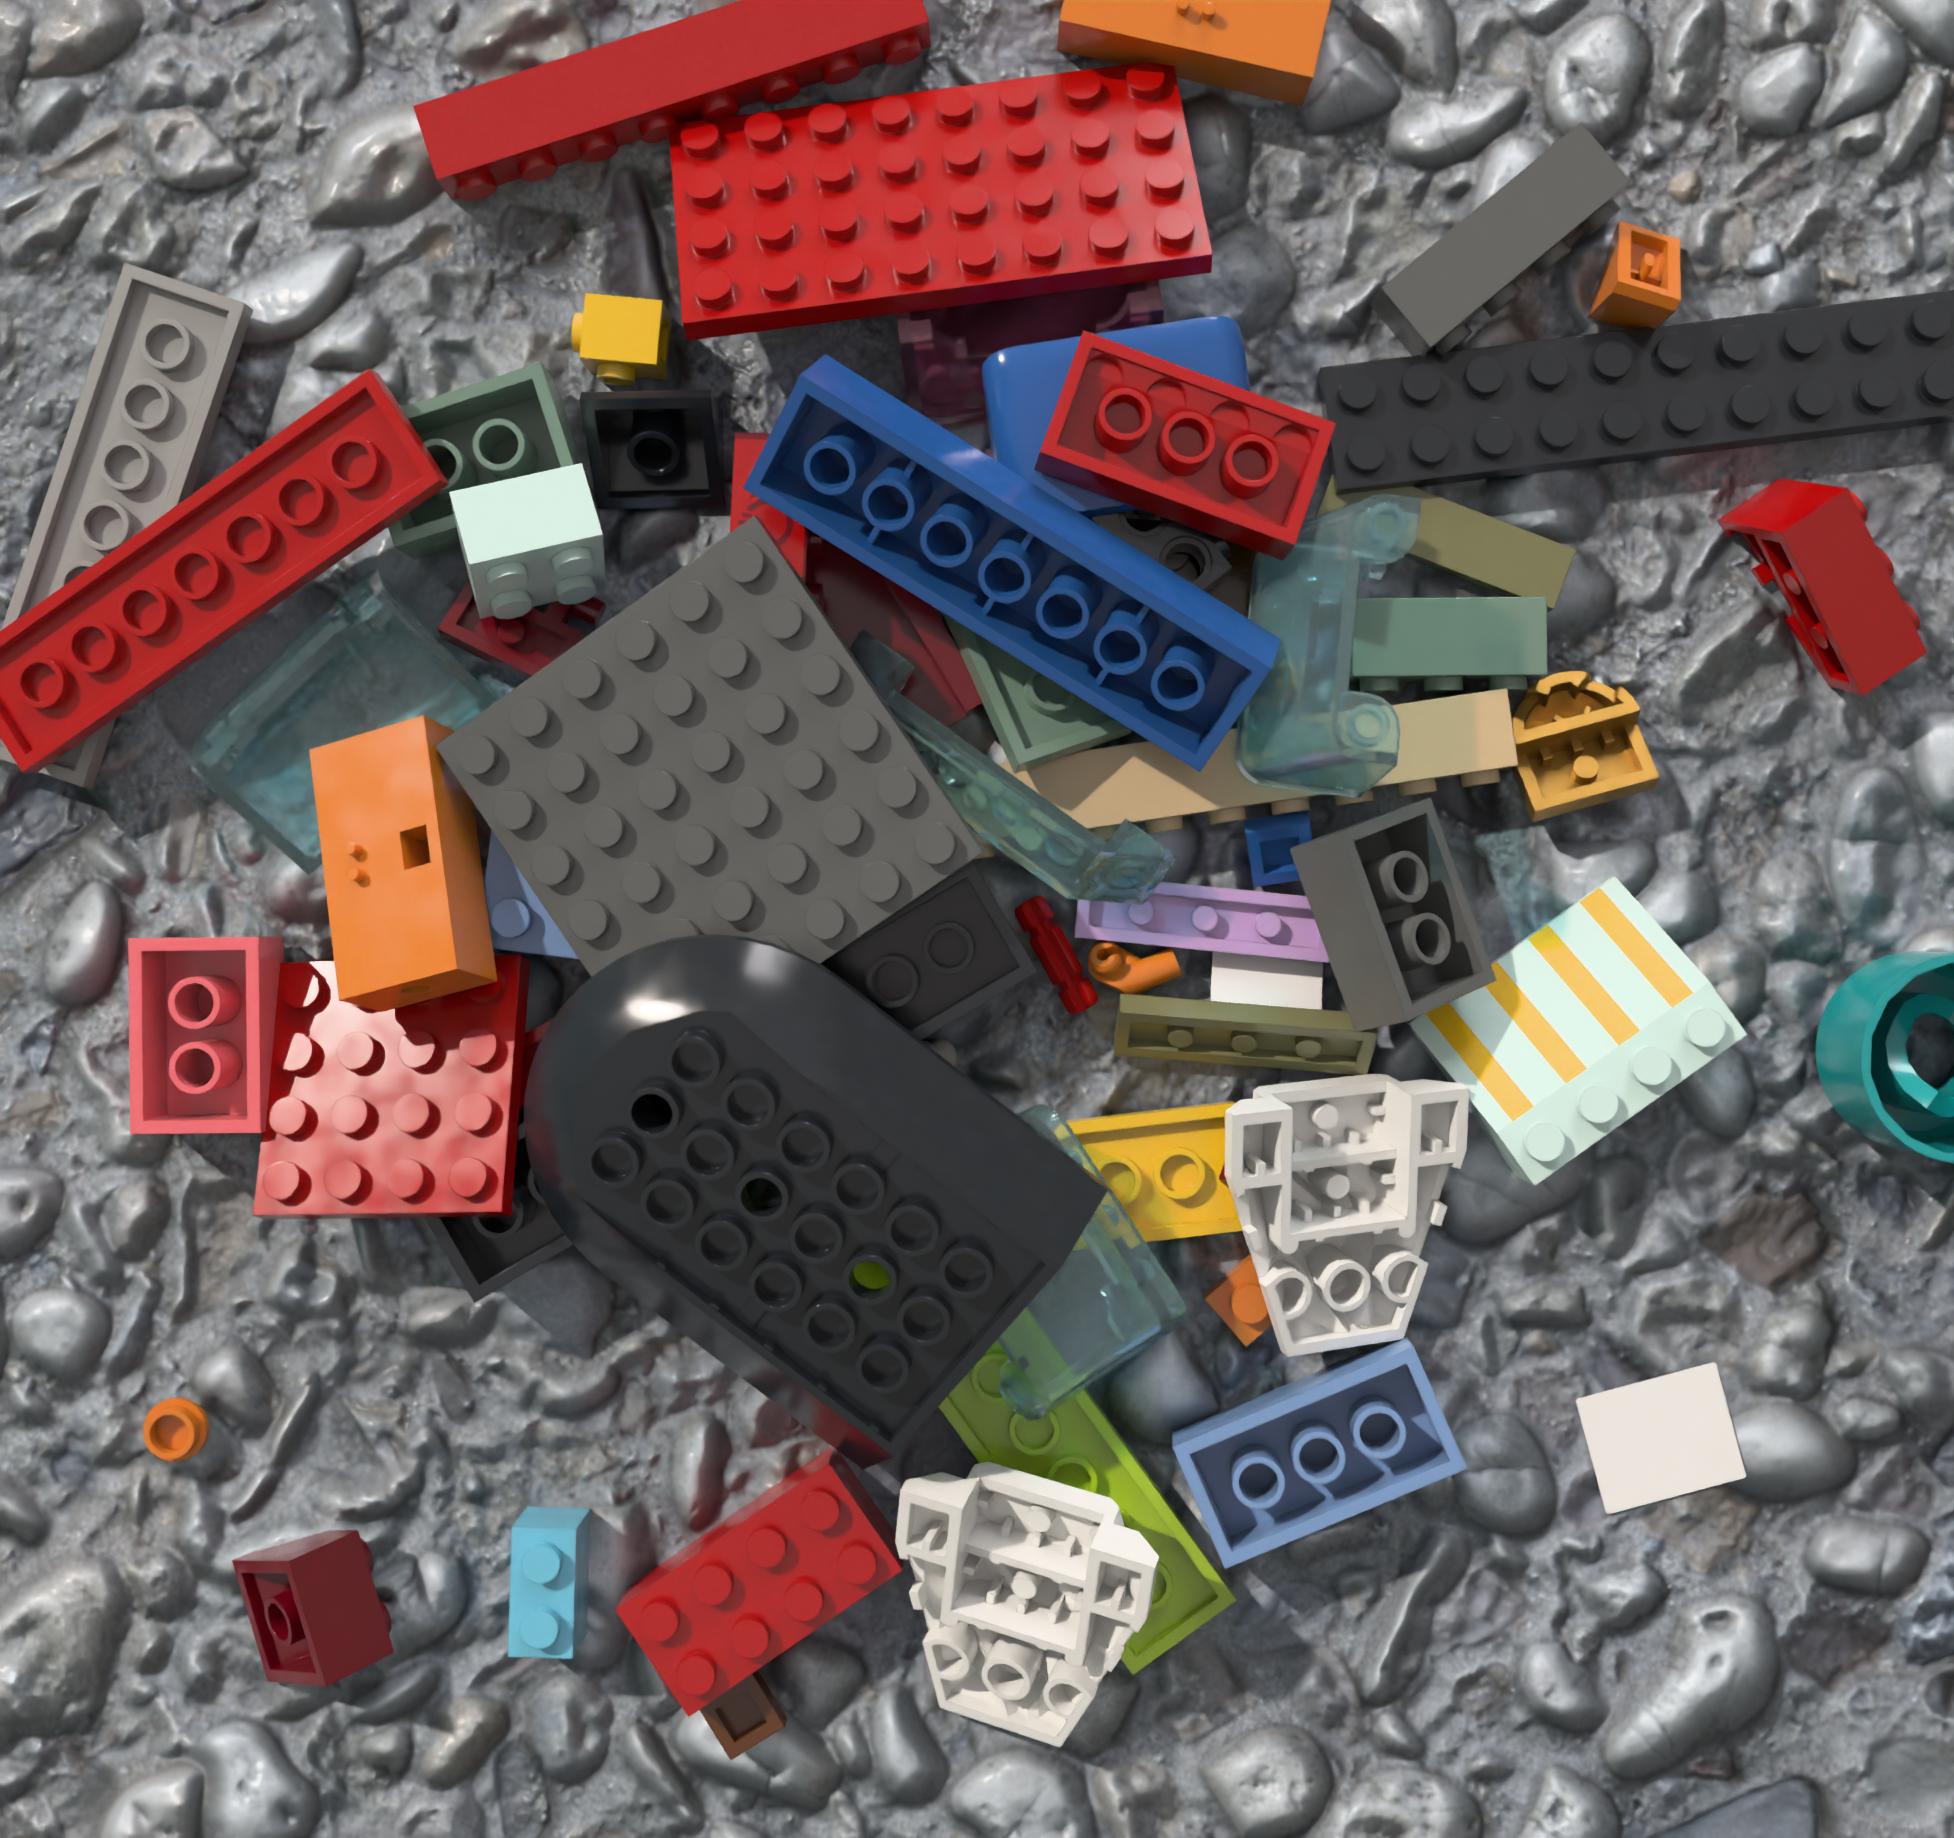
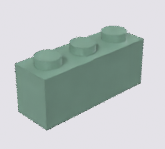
(1449, 643)

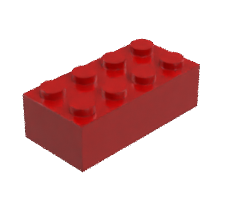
(761, 1580)

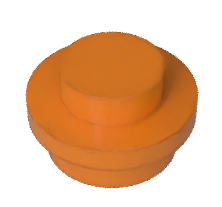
(176, 1429)

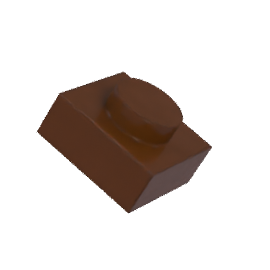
(744, 1715)

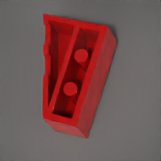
(1833, 579)

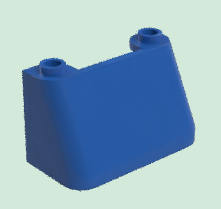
(1027, 380)

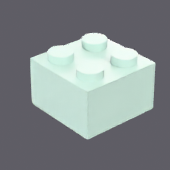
(530, 541)

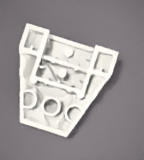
(1340, 1200)
(1021, 1593)

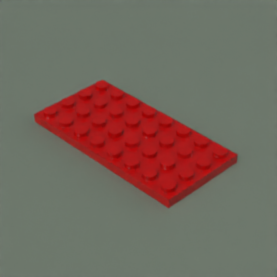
(935, 200)

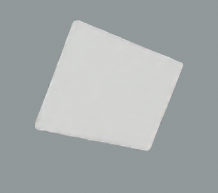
(1266, 980)

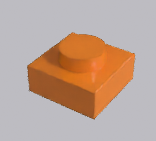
(1240, 1301)

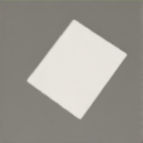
(1660, 1438)

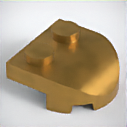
(1578, 746)

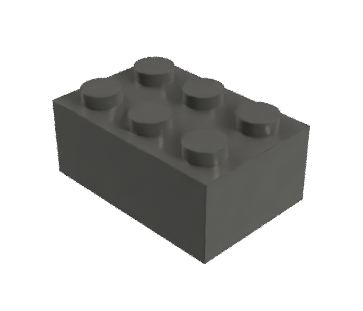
(1393, 916)

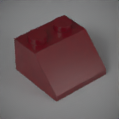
(315, 1608)

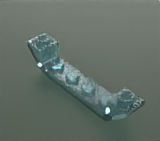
(1013, 813)

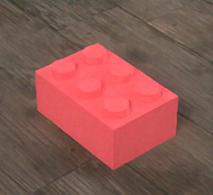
(201, 1032)

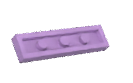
(1208, 921)

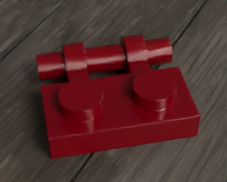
(519, 643)

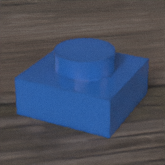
(1270, 845)

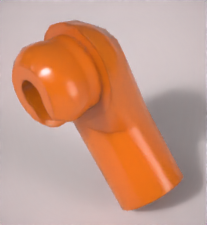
(1128, 972)

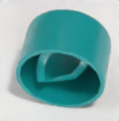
(1865, 1055)

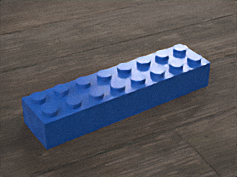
(1011, 562)

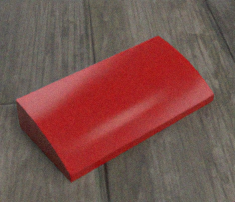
(1185, 446)

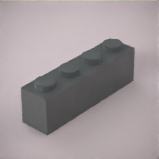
(1500, 243)

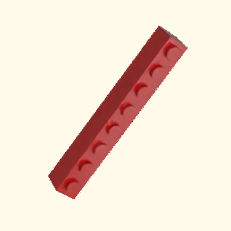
(654, 80)

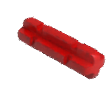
(1056, 955)

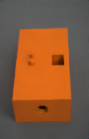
(1227, 44)
(400, 868)

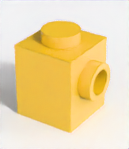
(622, 338)

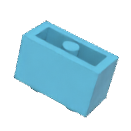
(549, 1582)

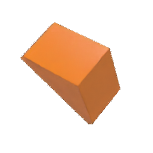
(1638, 279)

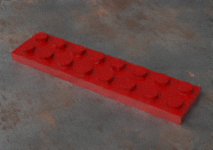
(209, 568)

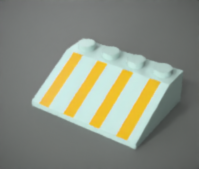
(1577, 1031)

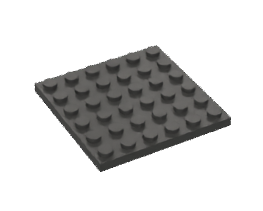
(711, 772)

